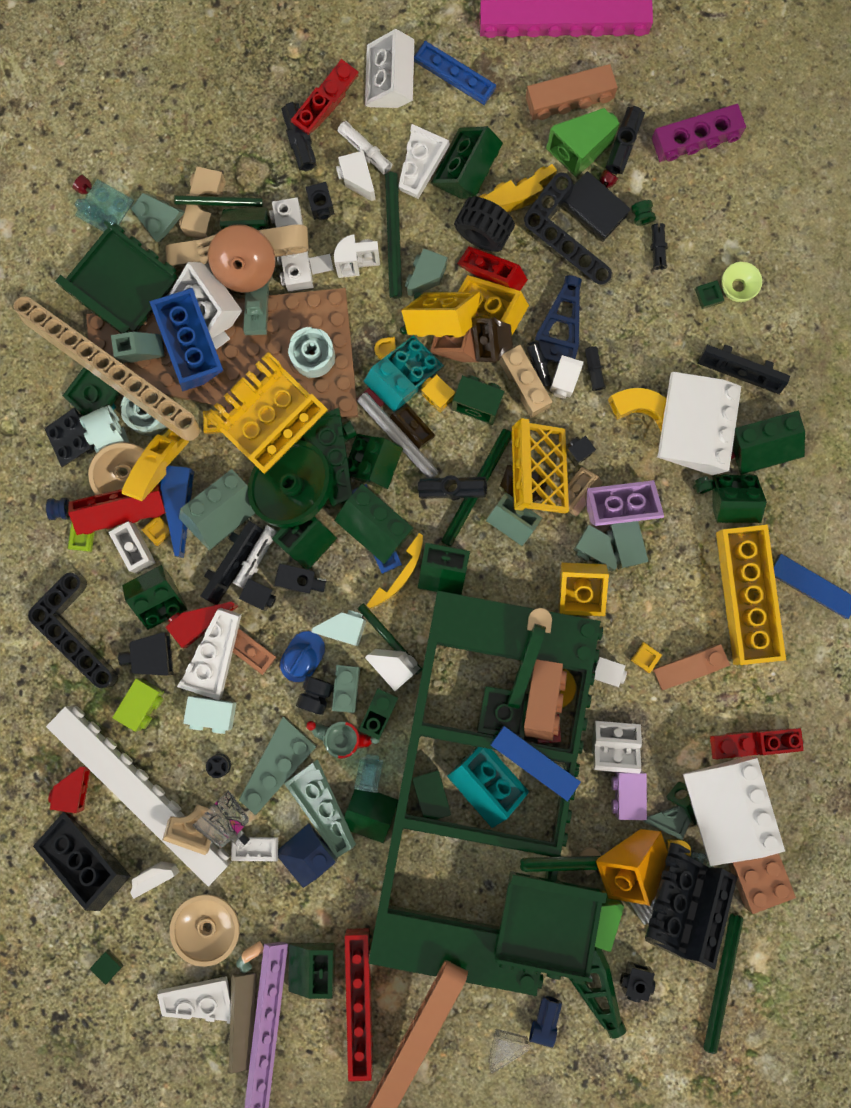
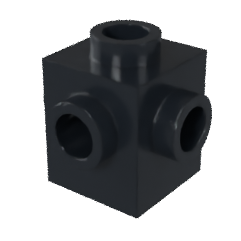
(637, 982)

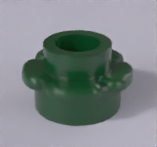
(703, 485)

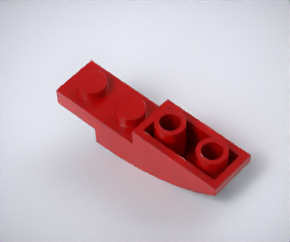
(325, 98)
(756, 743)

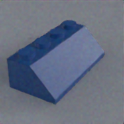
(186, 338)

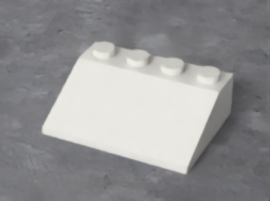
(699, 422)
(733, 811)

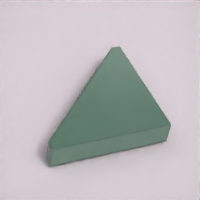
(672, 821)

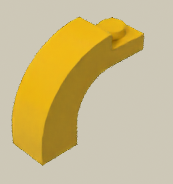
(639, 401)

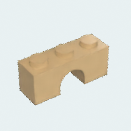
(194, 221)
(531, 389)

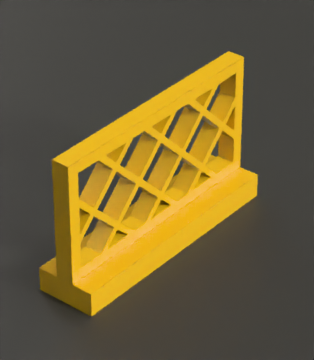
(522, 468)

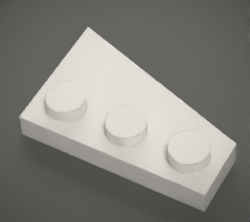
(421, 160)

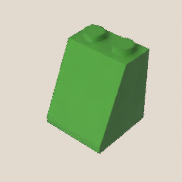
(582, 139)
(608, 923)

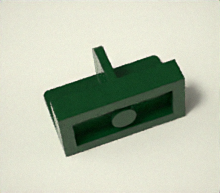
(432, 795)

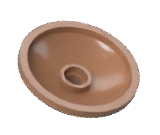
(248, 247)

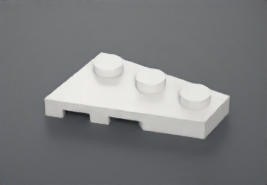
(200, 1000)

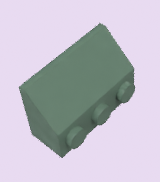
(218, 510)

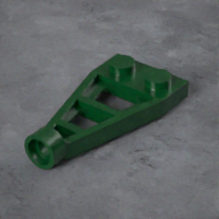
(609, 1018)

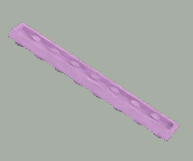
(266, 1025)

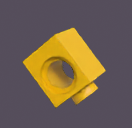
(437, 393)

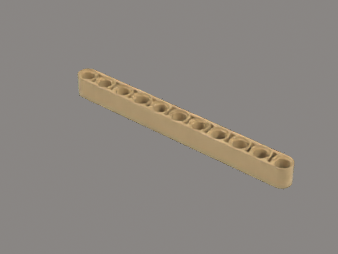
(107, 368)

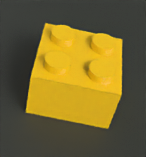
(583, 589)

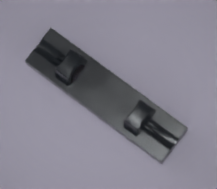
(744, 369)
(231, 565)

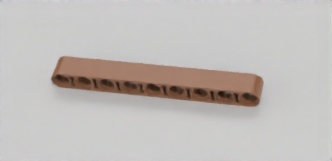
(419, 1036)

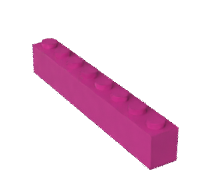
(565, 17)

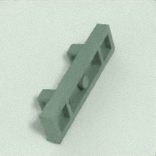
(256, 311)

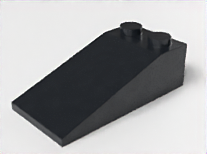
(81, 863)

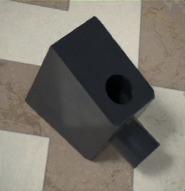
(287, 579)
(149, 655)

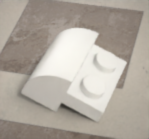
(352, 255)
(617, 747)

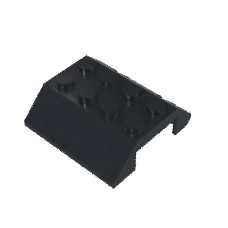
(691, 908)

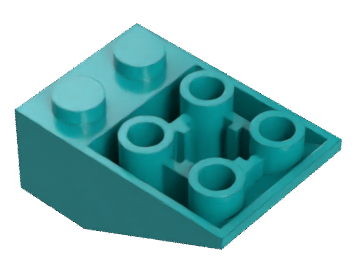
(401, 378)

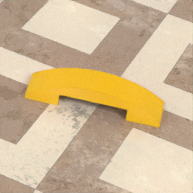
(414, 551)

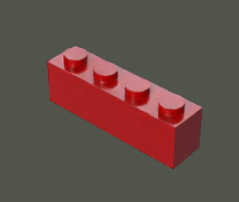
(113, 509)

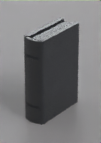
(595, 206)

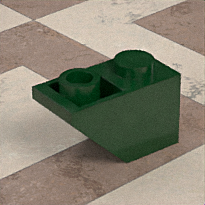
(378, 713)

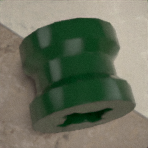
(643, 212)

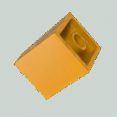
(634, 867)

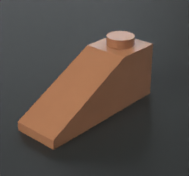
(691, 666)

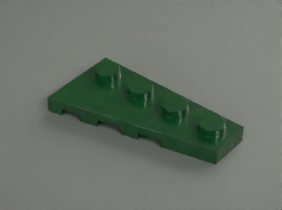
(329, 438)

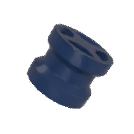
(57, 508)

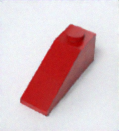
(493, 268)
(193, 624)

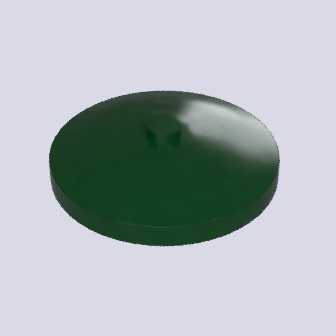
(292, 487)

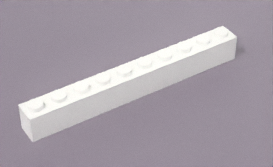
(131, 786)

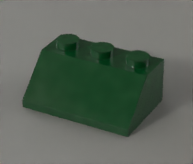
(467, 161)
(769, 442)
(373, 524)

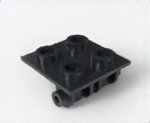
(68, 437)

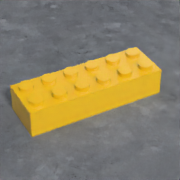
(750, 595)

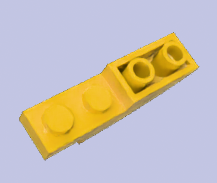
(524, 193)
(152, 464)

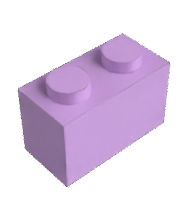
(630, 796)

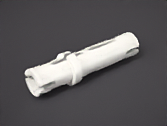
(371, 152)
(255, 556)

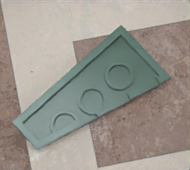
(279, 761)
(319, 804)

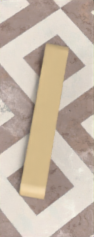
(284, 240)

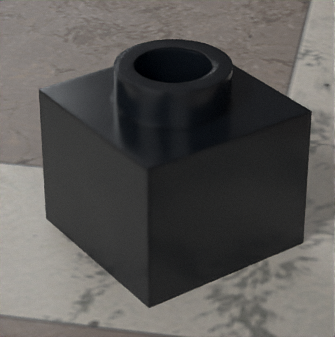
(580, 450)

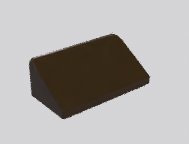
(412, 426)

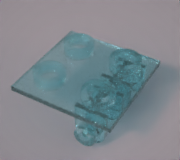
(103, 204)

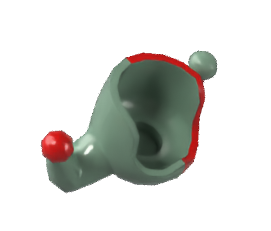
(340, 738)

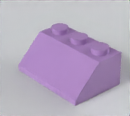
(623, 503)

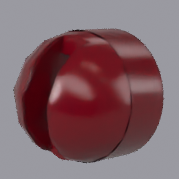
(609, 177)
(81, 184)

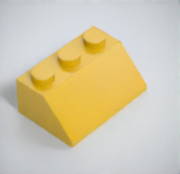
(441, 313)

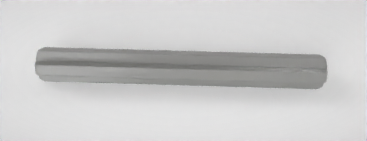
(397, 435)

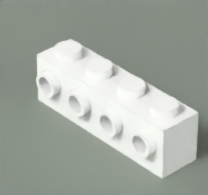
(296, 267)

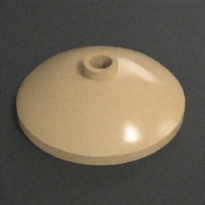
(105, 466)
(194, 941)

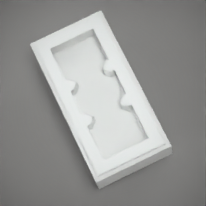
(256, 850)

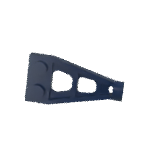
(555, 348)

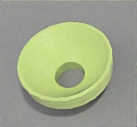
(748, 275)

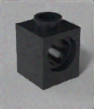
(316, 193)
(258, 595)

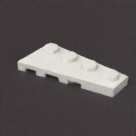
(211, 663)

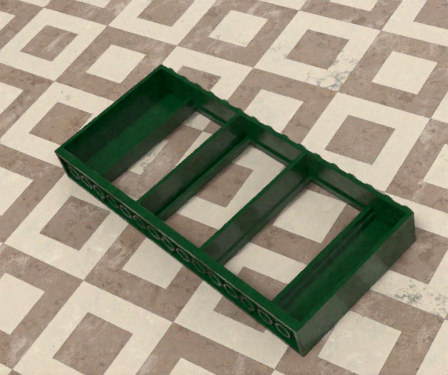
(424, 940)

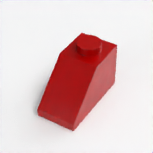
(71, 792)

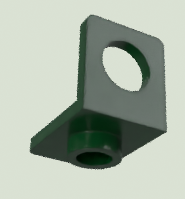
(685, 802)

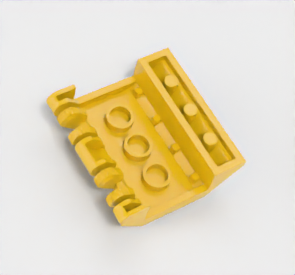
(268, 414)

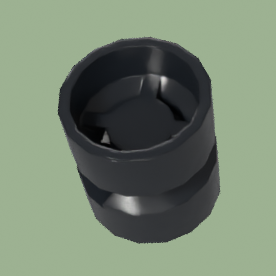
(314, 695)

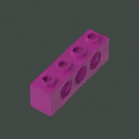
(727, 118)

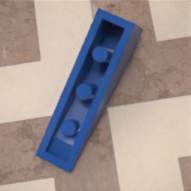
(176, 493)

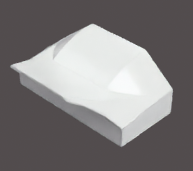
(153, 877)

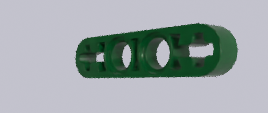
(526, 666)

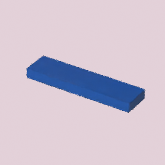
(454, 72)
(813, 586)
(535, 763)

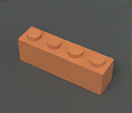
(571, 92)

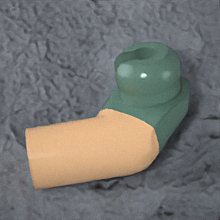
(249, 954)

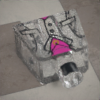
(224, 822)

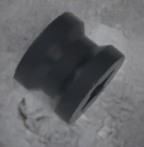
(215, 769)

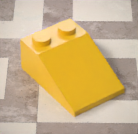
(497, 301)

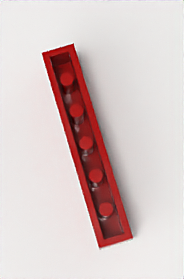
(358, 1004)

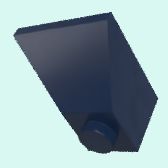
(306, 855)

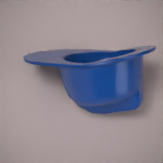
(302, 656)

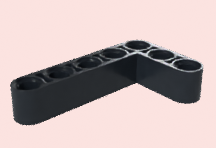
(562, 237)
(68, 634)

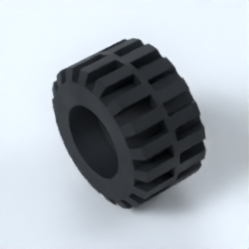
(484, 224)

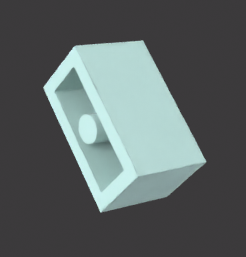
(209, 713)

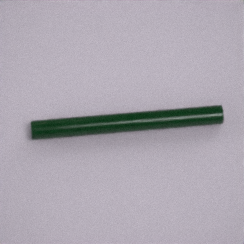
(217, 201)
(382, 630)

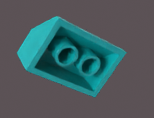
(488, 785)

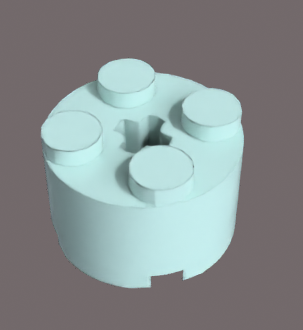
(317, 341)
(138, 420)
(103, 428)

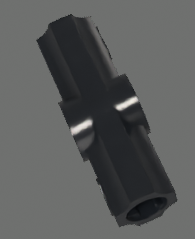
(628, 130)
(298, 139)
(466, 487)

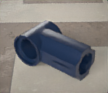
(544, 1027)

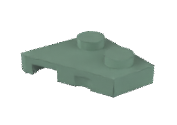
(156, 215)

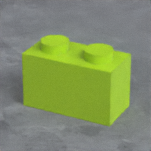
(138, 705)

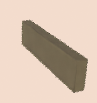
(241, 1021)

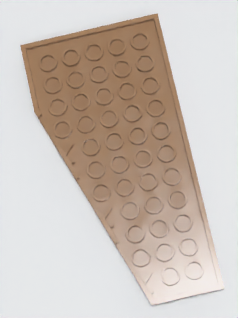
(286, 315)

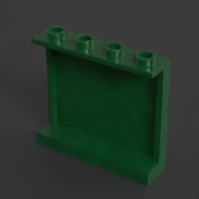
(119, 280)
(549, 927)

